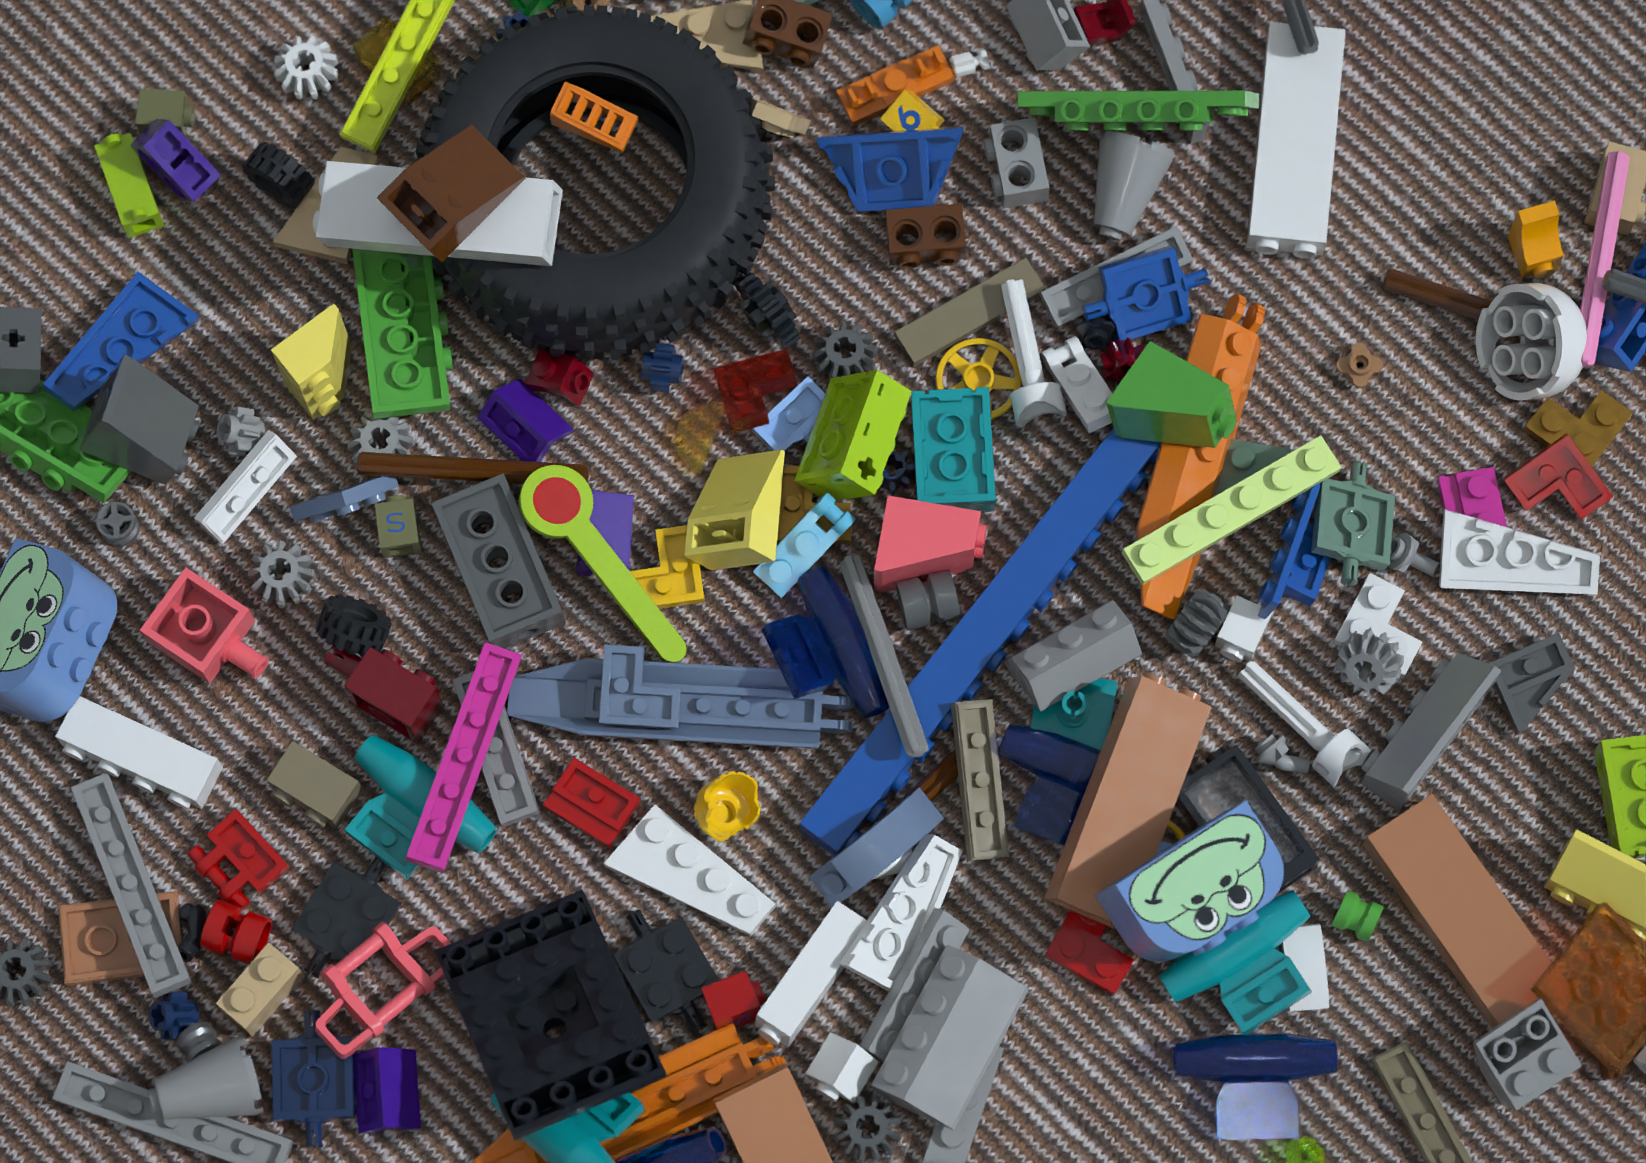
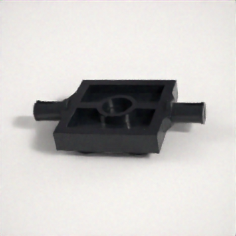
(344, 913)
(665, 970)

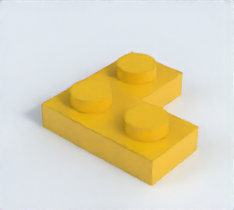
(678, 578)

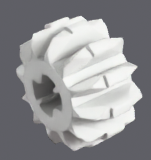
(301, 54)

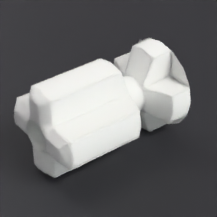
(966, 64)

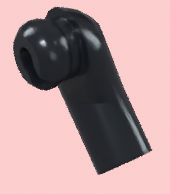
(195, 917)

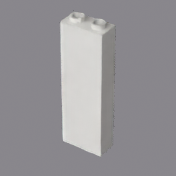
(1295, 143)
(353, 218)

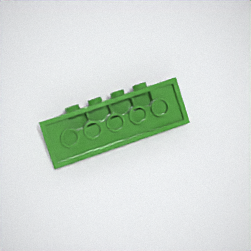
(1143, 107)
(402, 333)
(47, 439)

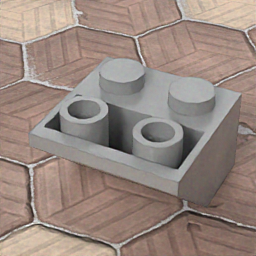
(1525, 1056)

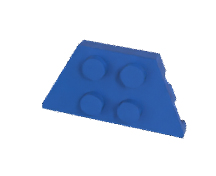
(892, 166)

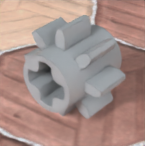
(240, 430)

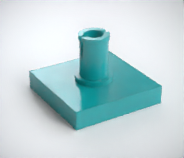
(1080, 714)

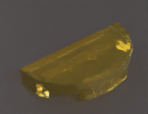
(697, 434)

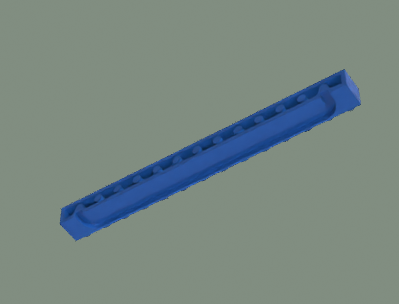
(981, 637)

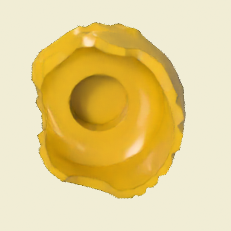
(727, 805)

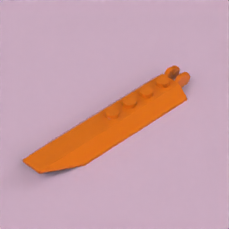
(1188, 473)
(683, 1098)

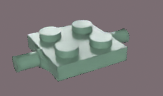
(1353, 524)

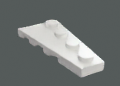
(1505, 559)
(680, 866)
(903, 912)

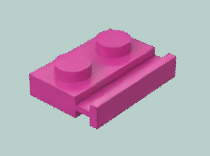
(1473, 494)

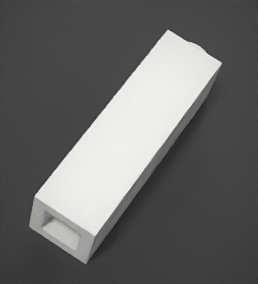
(809, 977)

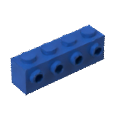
(1624, 326)

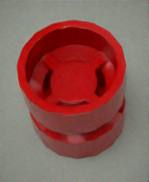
(249, 937)

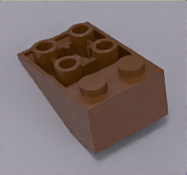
(451, 191)

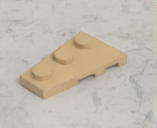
(721, 29)
(778, 119)
(298, 231)

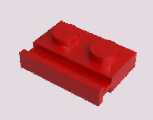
(591, 802)

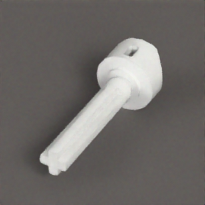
(1036, 395)
(1335, 751)

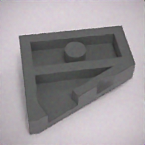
(1531, 678)

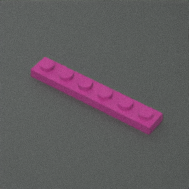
(463, 758)

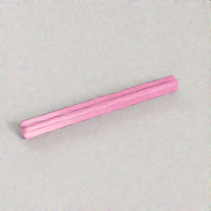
(1603, 249)

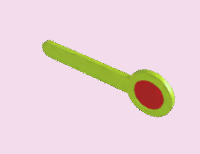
(559, 505)

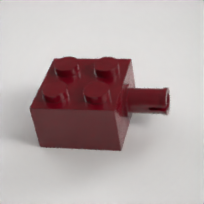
(389, 691)

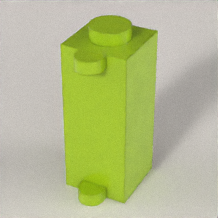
(128, 185)

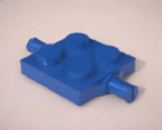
(1145, 293)

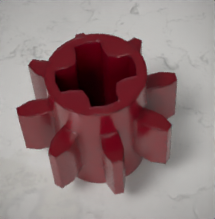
(1119, 359)

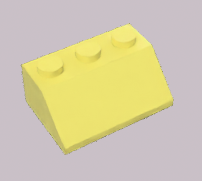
(316, 362)
(1596, 874)

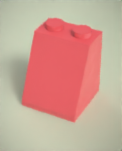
(924, 540)

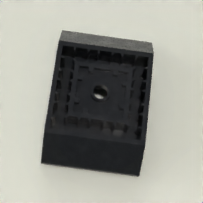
(541, 975)

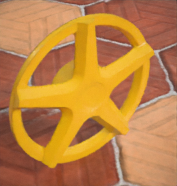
(981, 373)

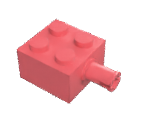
(202, 629)

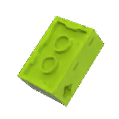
(853, 435)
(1623, 792)

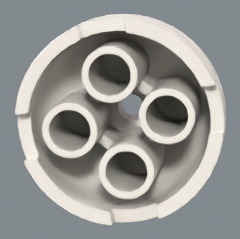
(1549, 346)

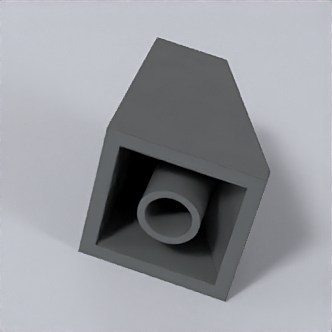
(141, 423)

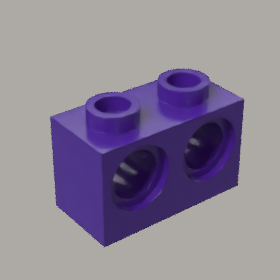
(175, 160)

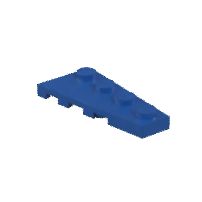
(134, 324)

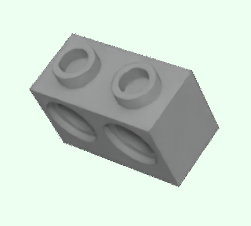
(1024, 162)

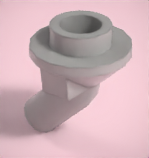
(1405, 553)
(1273, 752)

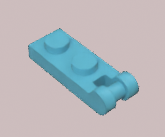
(804, 545)

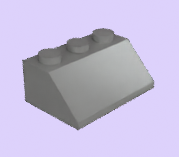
(1075, 655)

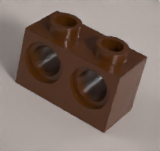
(788, 19)
(924, 225)

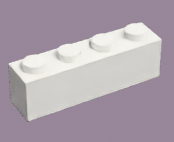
(138, 752)

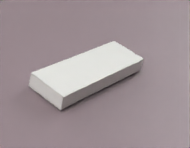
(245, 487)

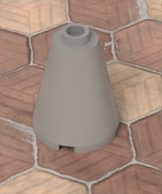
(1126, 181)
(209, 1085)

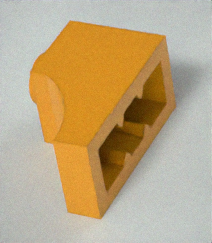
(1536, 240)

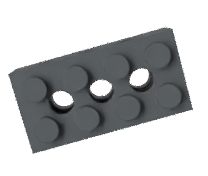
(509, 539)

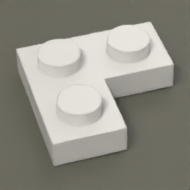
(1374, 609)

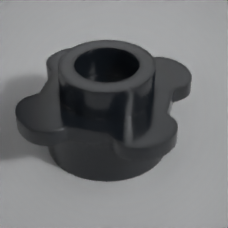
(1096, 332)

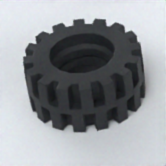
(278, 175)
(353, 625)

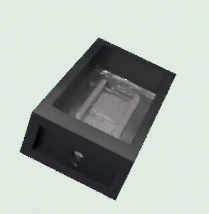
(1232, 780)

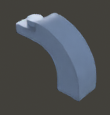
(877, 847)

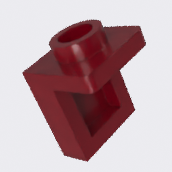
(1105, 20)
(560, 376)

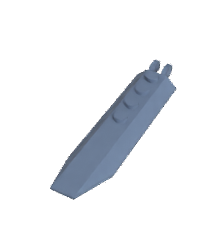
(715, 704)

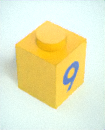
(911, 113)

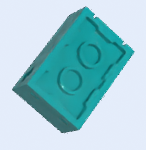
(954, 448)

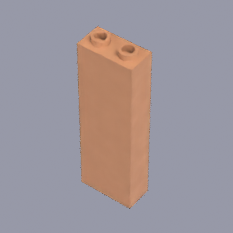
(1129, 792)
(1460, 909)

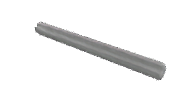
(884, 656)

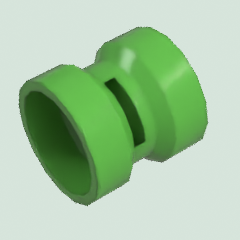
(1357, 916)

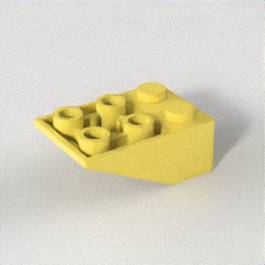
(737, 512)

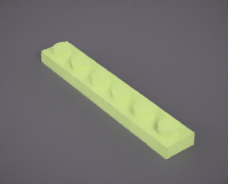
(1231, 510)

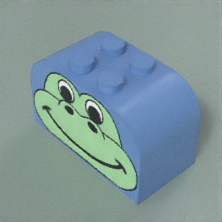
(49, 629)
(1197, 888)

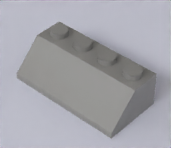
(1429, 729)
(949, 1037)

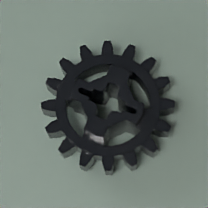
(767, 310)

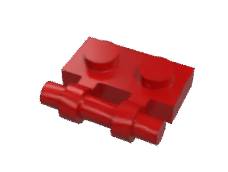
(247, 851)

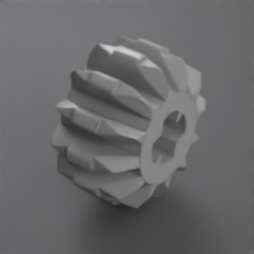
(390, 431)
(271, 566)
(1369, 662)

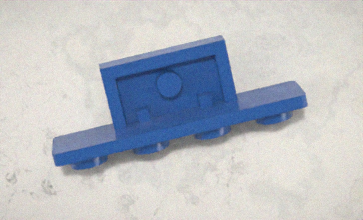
(1294, 567)

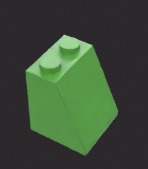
(1171, 402)

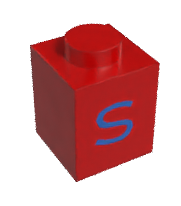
(733, 1000)

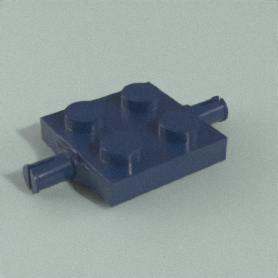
(311, 1081)

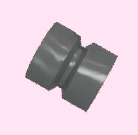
(928, 600)

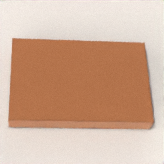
(98, 943)
(771, 1121)

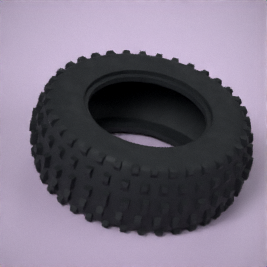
(678, 91)

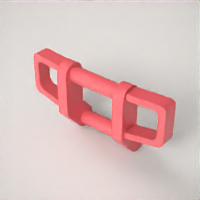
(399, 955)

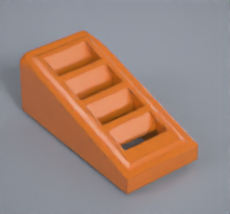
(598, 105)

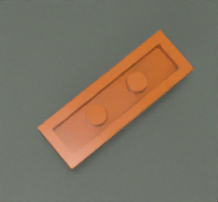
(880, 90)

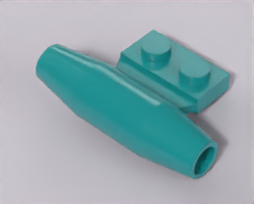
(390, 820)
(1251, 973)
(580, 1136)

